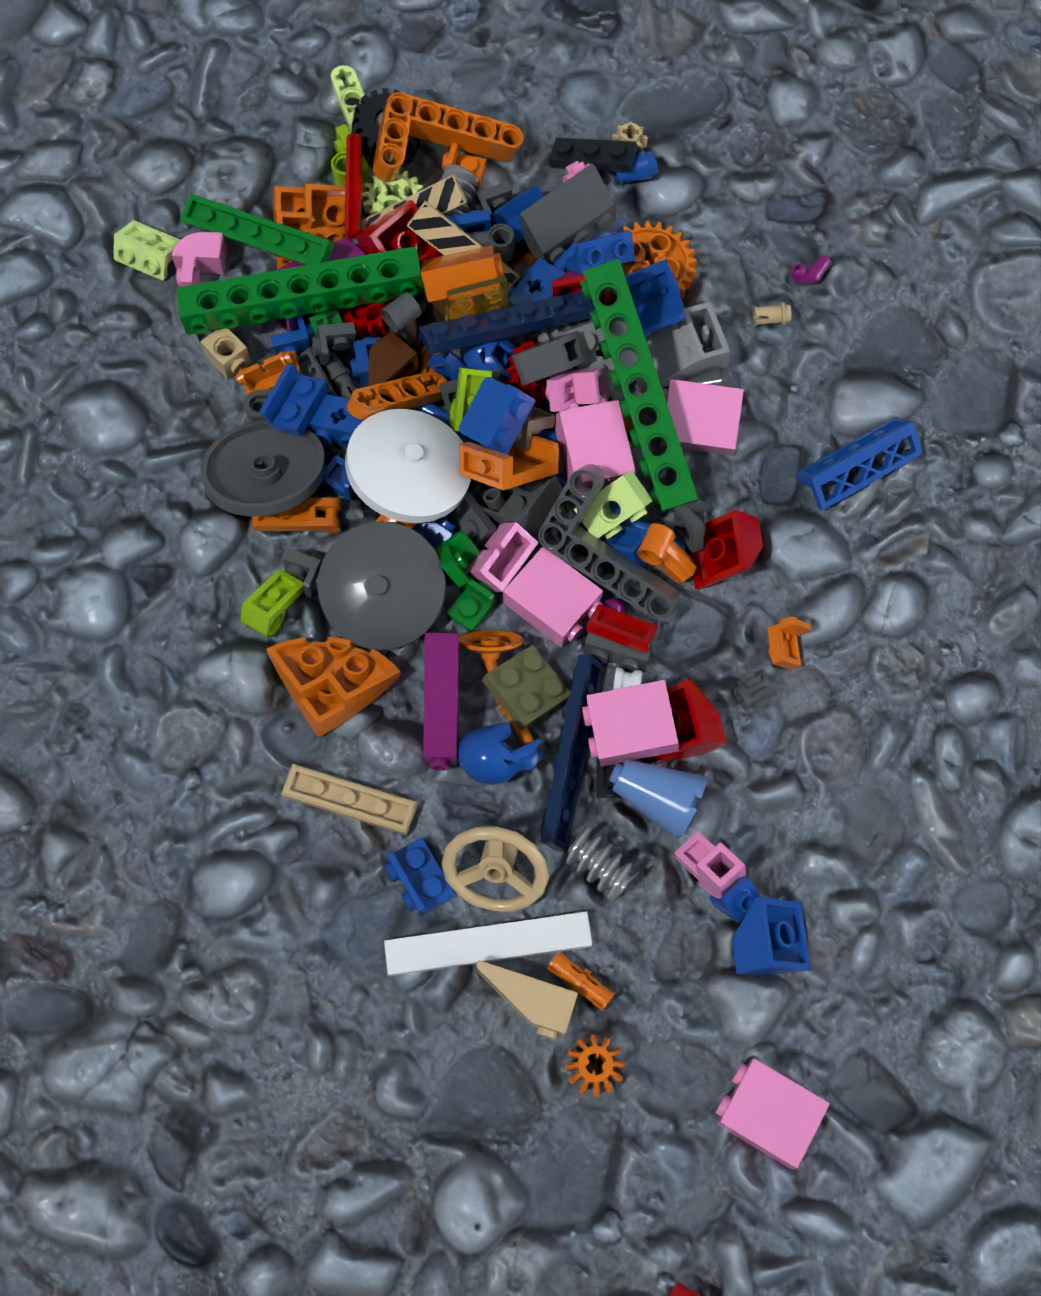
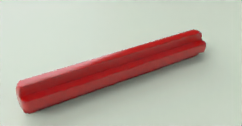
(353, 185)

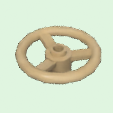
(497, 867)

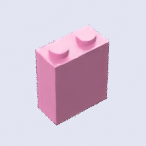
(704, 415)
(595, 437)
(552, 597)
(631, 723)
(771, 1113)

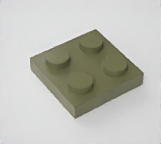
(526, 687)

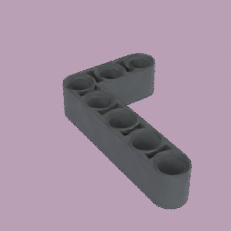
(599, 551)

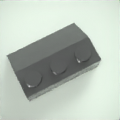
(568, 215)

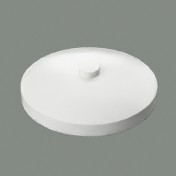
(406, 466)

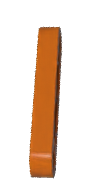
(395, 390)

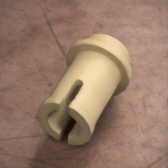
(772, 314)

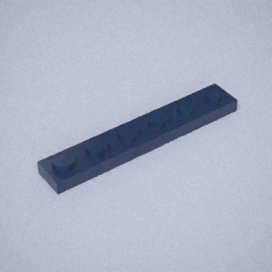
(505, 322)
(571, 758)

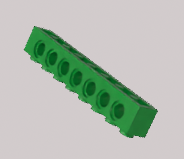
(612, 278)
(299, 290)

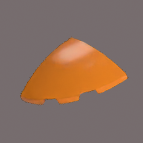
(311, 209)
(331, 678)

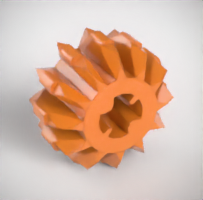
(583, 1062)

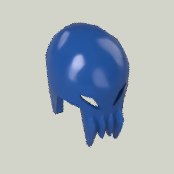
(489, 355)
(492, 761)

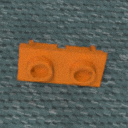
(266, 375)

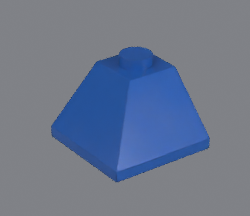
(771, 939)

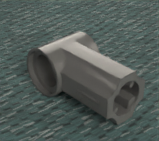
(498, 234)
(402, 317)

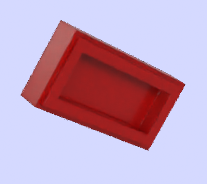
(621, 628)

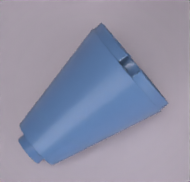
(659, 793)

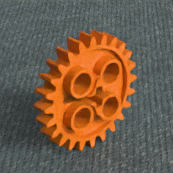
(673, 249)

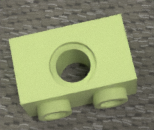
(628, 494)

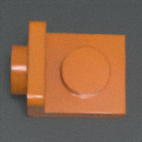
(472, 164)

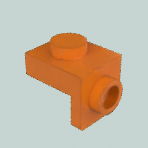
(784, 642)

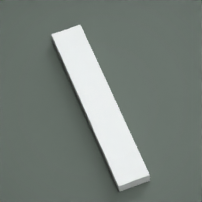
(487, 943)

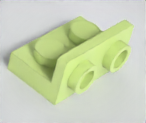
(144, 249)

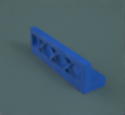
(858, 451)

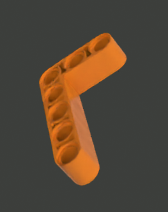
(438, 130)

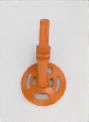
(490, 647)

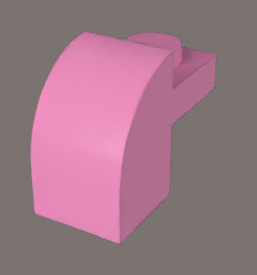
(199, 255)
(577, 386)
(713, 866)

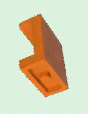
(509, 470)

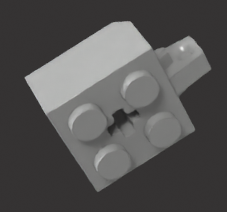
(590, 340)

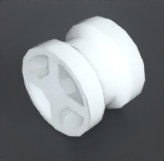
(626, 679)

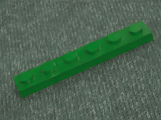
(256, 231)

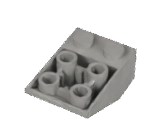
(688, 347)

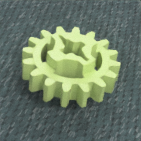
(388, 192)

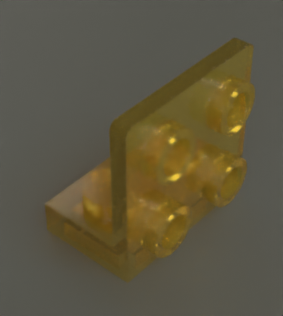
(476, 298)

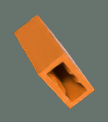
(459, 270)

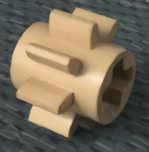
(631, 132)

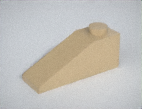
(536, 1001)

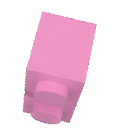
(506, 554)

